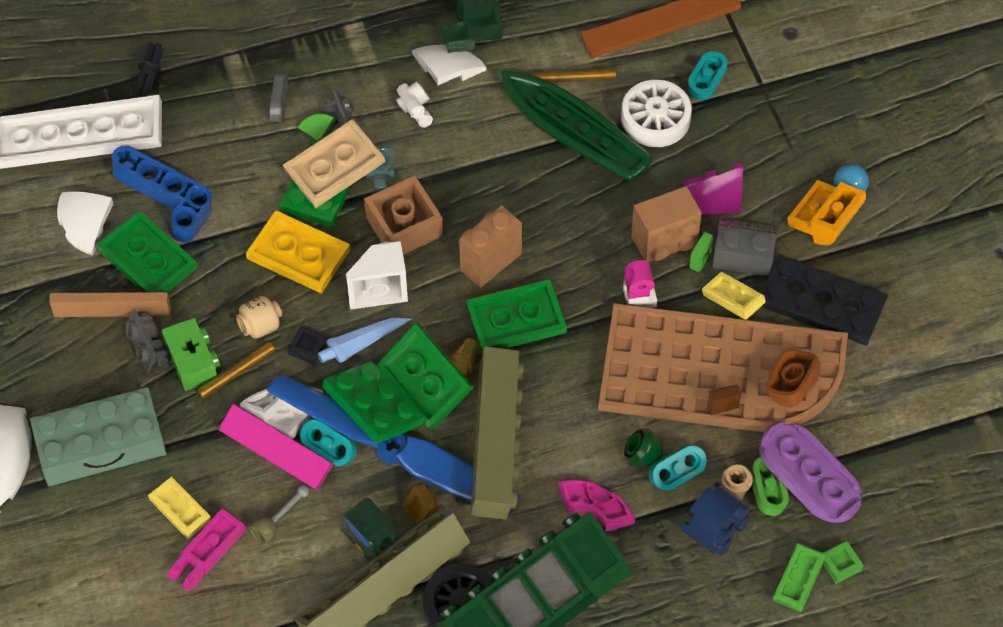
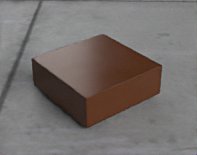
(724, 399)

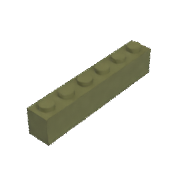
(495, 433)
(389, 574)

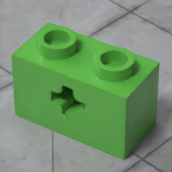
(191, 368)

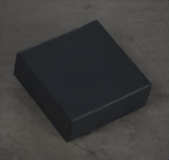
(307, 345)

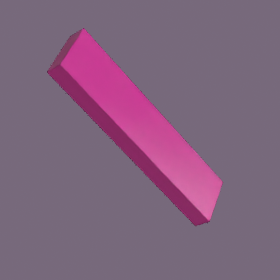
(276, 446)

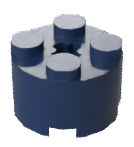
(717, 518)

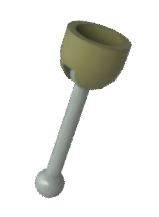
(265, 528)

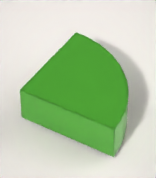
(318, 125)

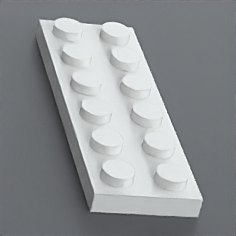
(80, 131)

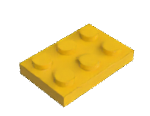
(298, 251)

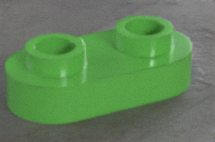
(768, 489)

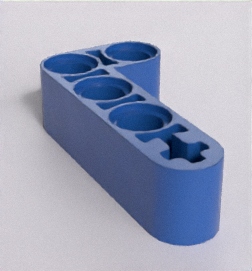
(131, 168)

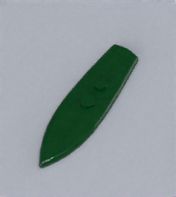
(576, 124)

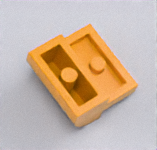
(826, 211)

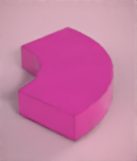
(604, 505)

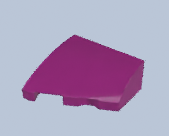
(718, 192)

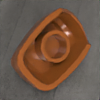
(792, 377)

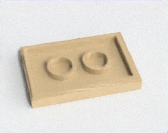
(334, 163)

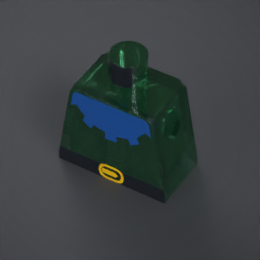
(368, 527)

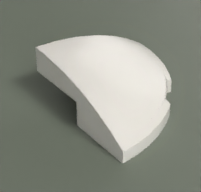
(445, 65)
(83, 217)
(276, 412)

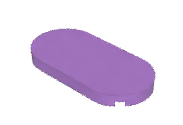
(810, 472)

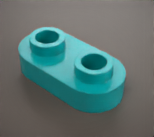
(705, 77)
(329, 444)
(676, 470)

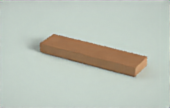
(110, 304)

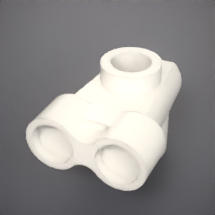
(412, 101)

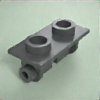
(340, 109)
(141, 331)

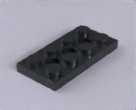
(821, 283)

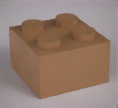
(404, 215)
(666, 224)

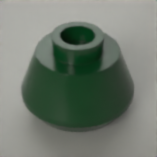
(643, 448)

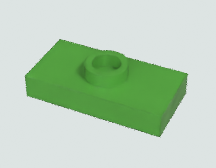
(799, 577)

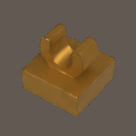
(420, 504)

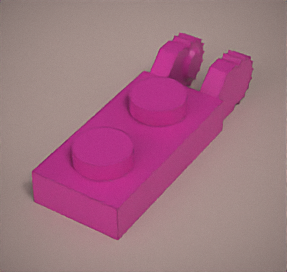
(207, 548)

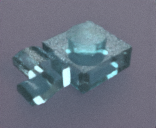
(384, 171)

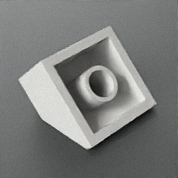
(378, 277)

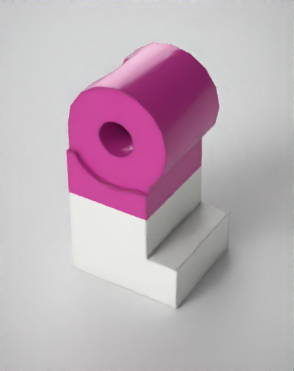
(639, 285)

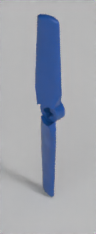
(416, 456)

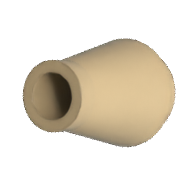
(737, 479)

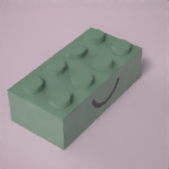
(97, 436)

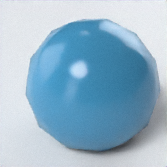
(852, 175)

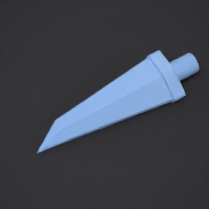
(353, 342)

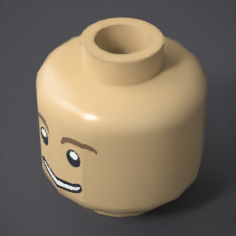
(259, 317)

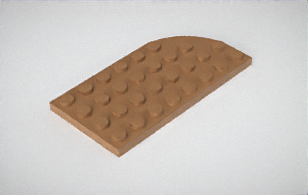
(671, 360)

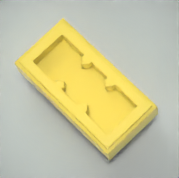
(733, 295)
(179, 507)

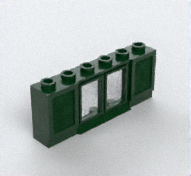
(547, 584)

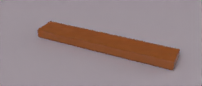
(653, 24)

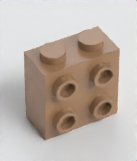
(490, 246)

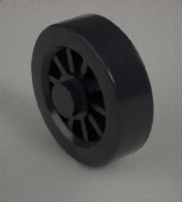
(440, 581)

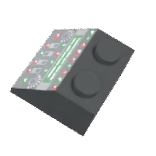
(745, 247)

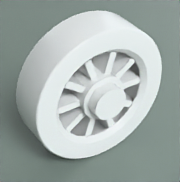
(656, 106)

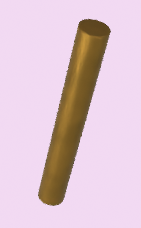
(577, 75)
(235, 370)

